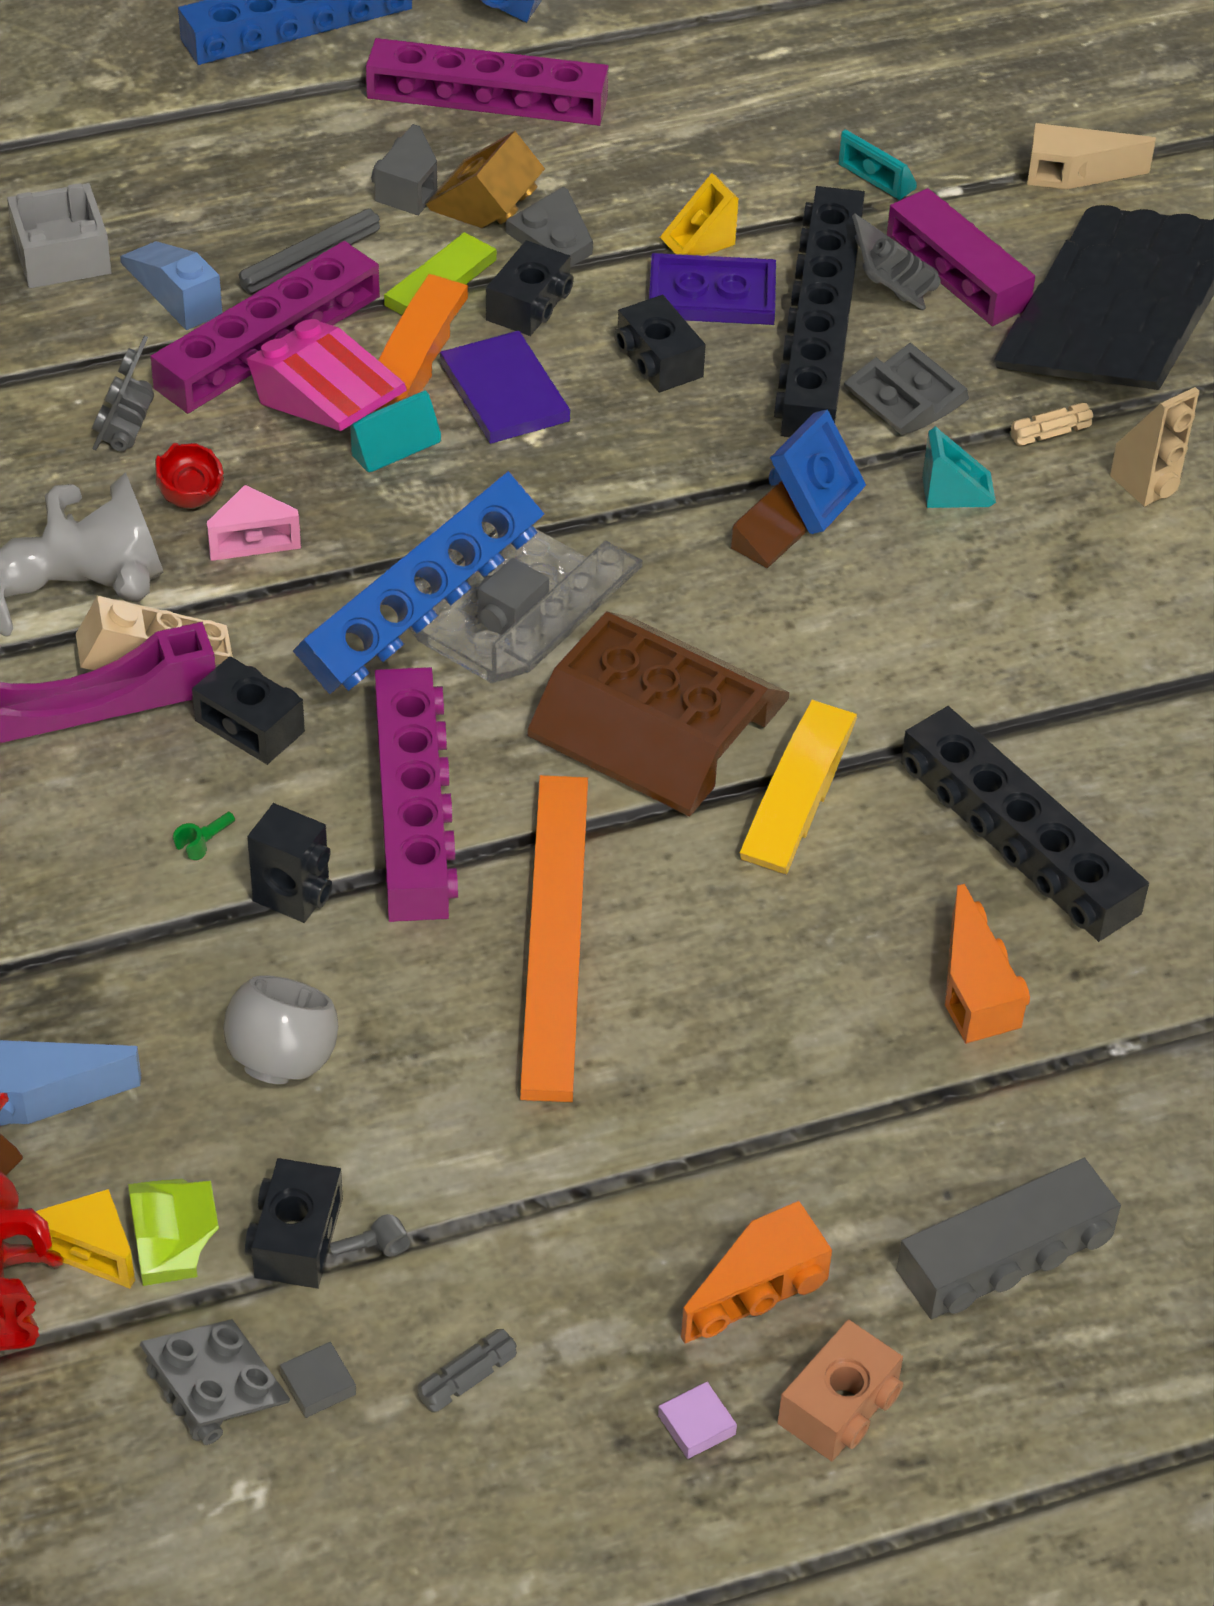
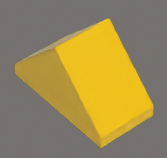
(705, 221)
(91, 1237)

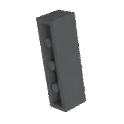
(1008, 1238)

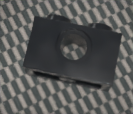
(528, 288)
(660, 343)
(248, 709)
(289, 863)
(296, 1250)

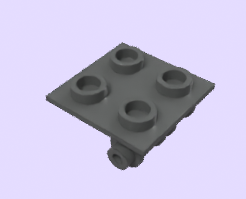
(894, 264)
(128, 405)
(211, 1377)

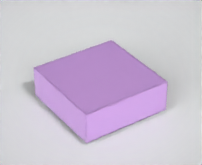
(697, 1420)

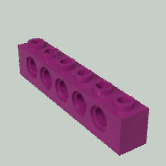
(487, 81)
(216, 352)
(412, 795)

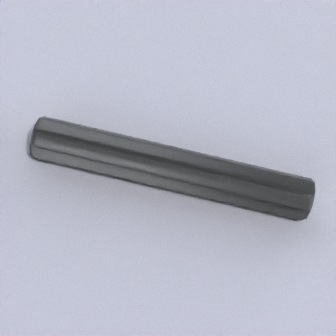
(282, 263)

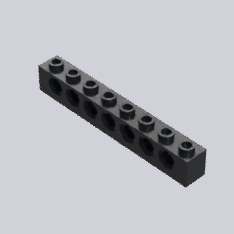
(822, 310)

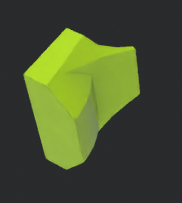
(171, 1227)

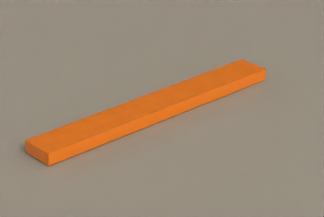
(555, 941)

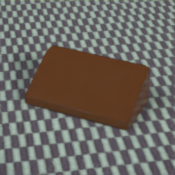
(768, 528)

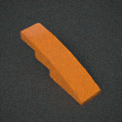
(422, 333)

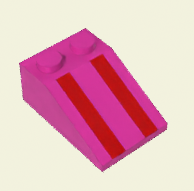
(322, 376)

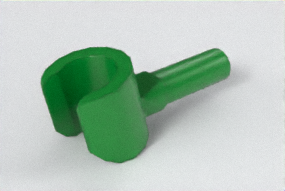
(198, 836)

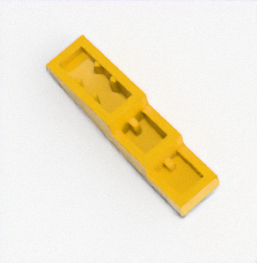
(798, 786)

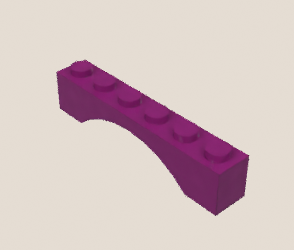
(145, 678)

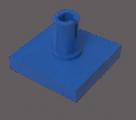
(817, 471)

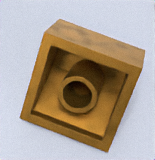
(489, 183)

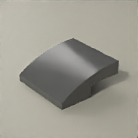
(907, 389)

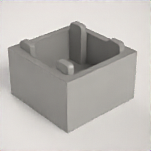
(59, 235)

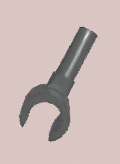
(385, 1231)

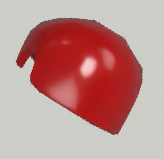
(188, 475)

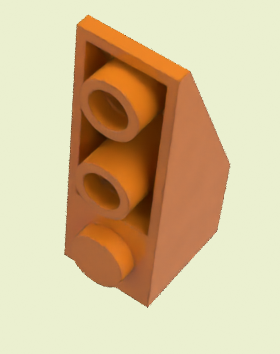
(981, 985)
(765, 1265)

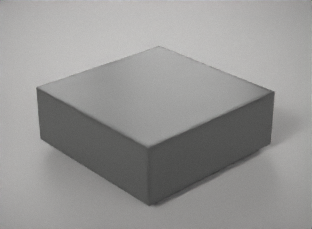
(318, 1379)

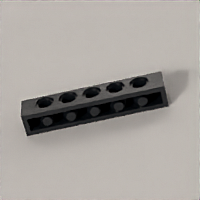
(1024, 823)

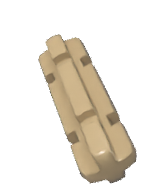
(1051, 424)

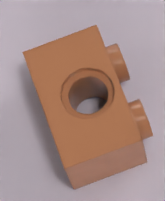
(851, 1363)

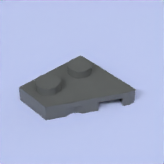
(553, 224)

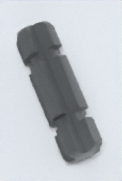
(467, 1370)

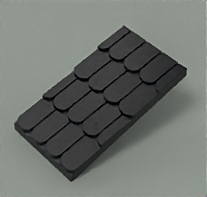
(1117, 299)

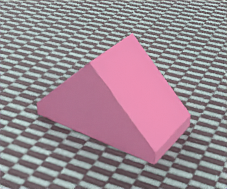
(252, 526)

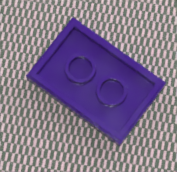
(716, 287)
(504, 386)

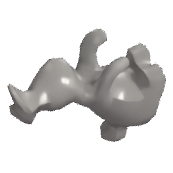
(104, 547)

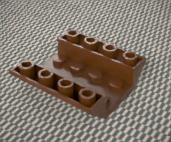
(649, 709)

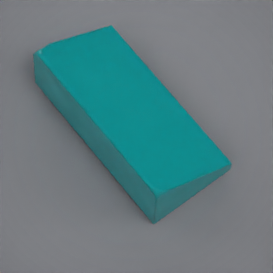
(875, 166)
(395, 432)

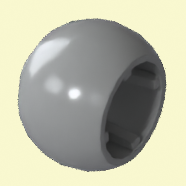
(280, 1028)

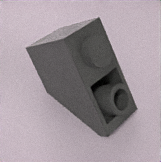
(406, 173)

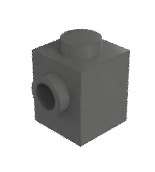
(509, 595)

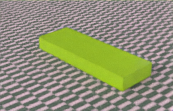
(457, 261)

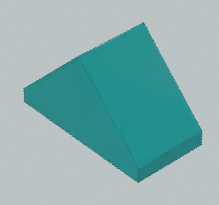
(954, 476)

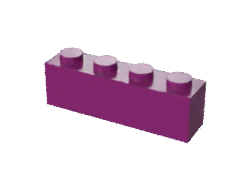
(963, 255)

